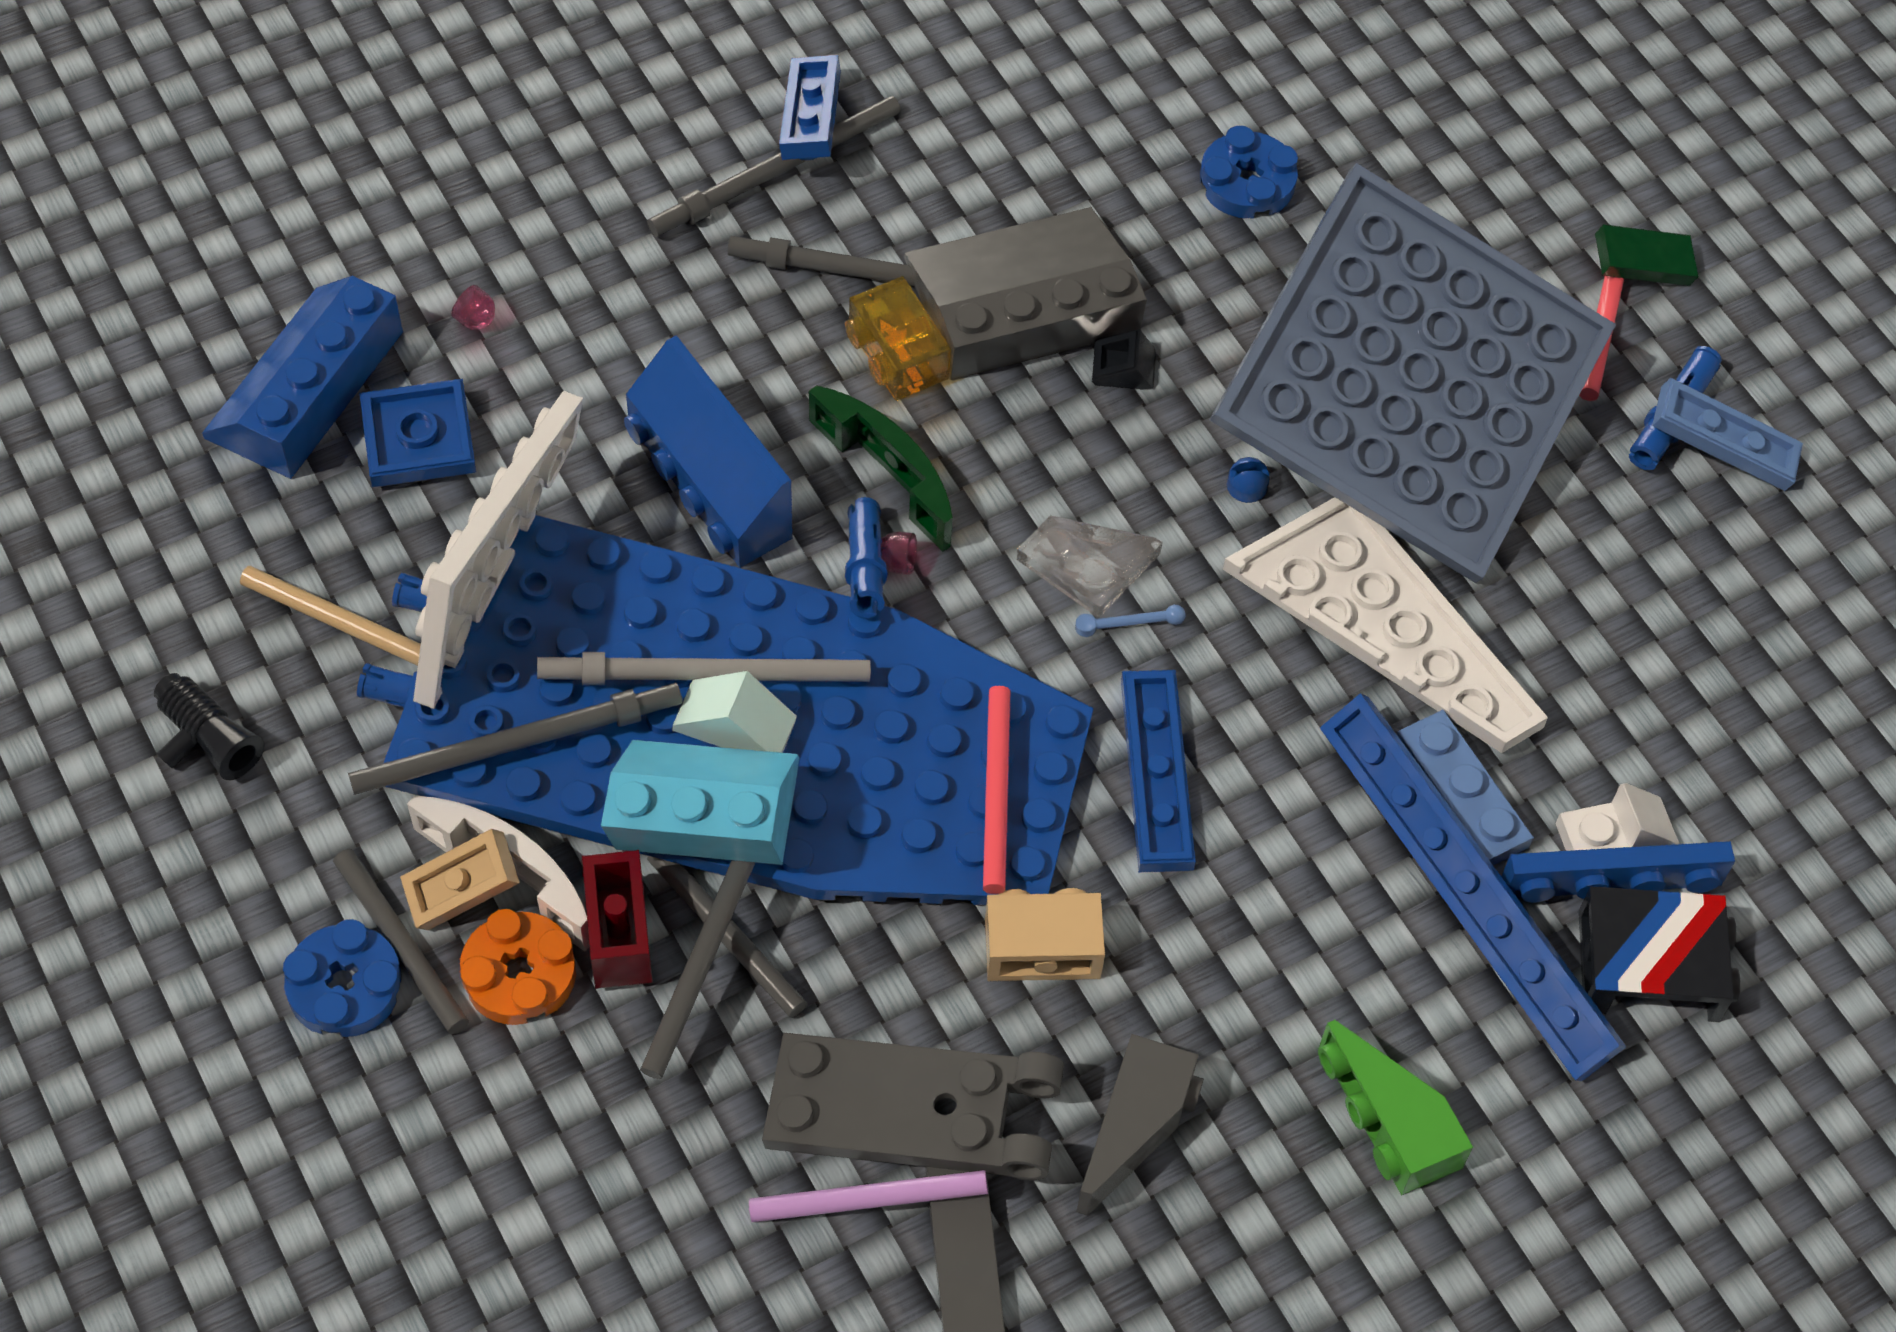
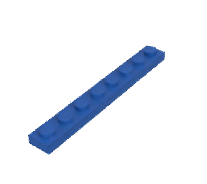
(1473, 889)

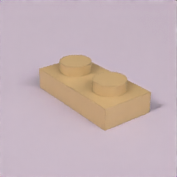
(459, 879)

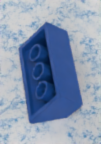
(308, 375)
(710, 455)

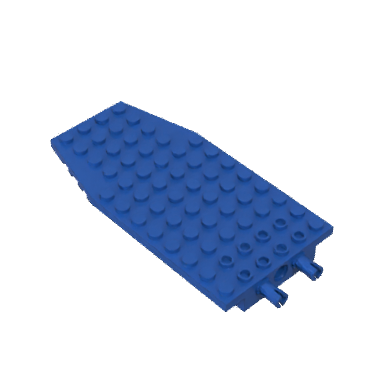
(885, 765)

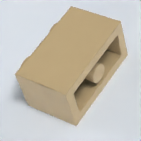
(1044, 935)

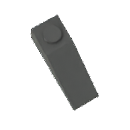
(1141, 1114)

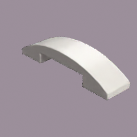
(454, 823)

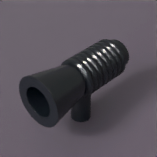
(204, 723)

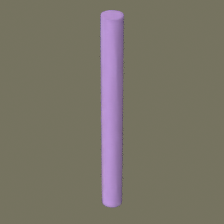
(868, 1196)

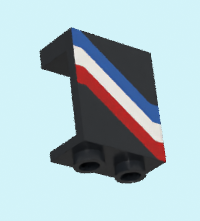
(1658, 947)

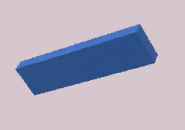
(1157, 771)

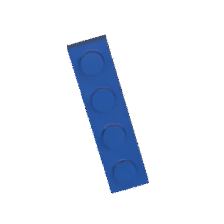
(1654, 868)

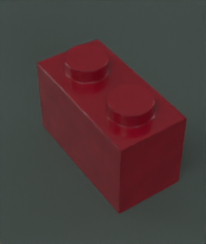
(617, 919)

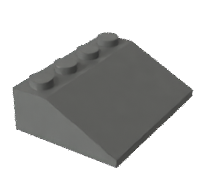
(1027, 291)

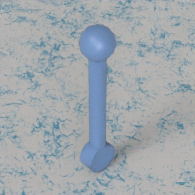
(1087, 624)

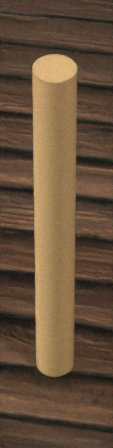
(331, 614)

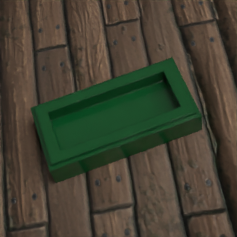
(1646, 255)

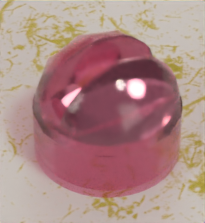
(474, 308)
(899, 552)

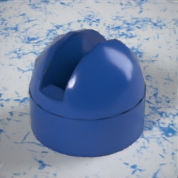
(1248, 480)

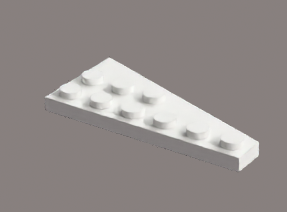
(481, 553)
(1378, 605)

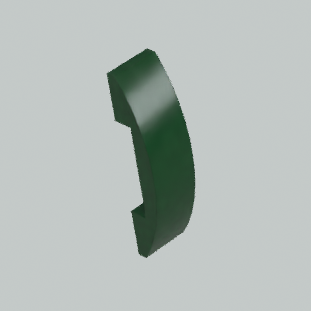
(850, 421)

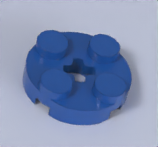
(1251, 151)
(335, 949)

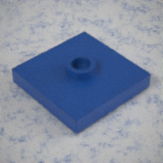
(417, 432)

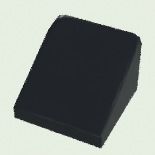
(1124, 361)

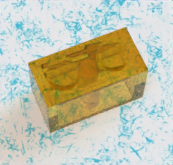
(898, 338)

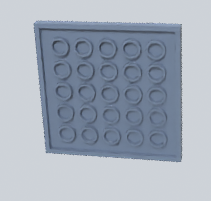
(1414, 373)

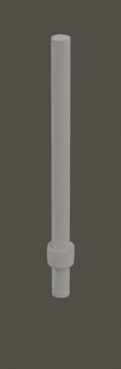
(595, 668)

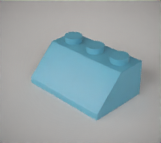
(701, 801)

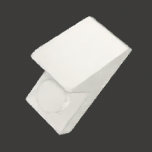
(1631, 820)

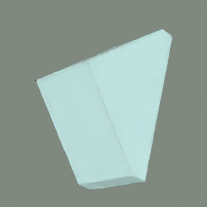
(735, 714)

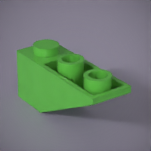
(1404, 1117)

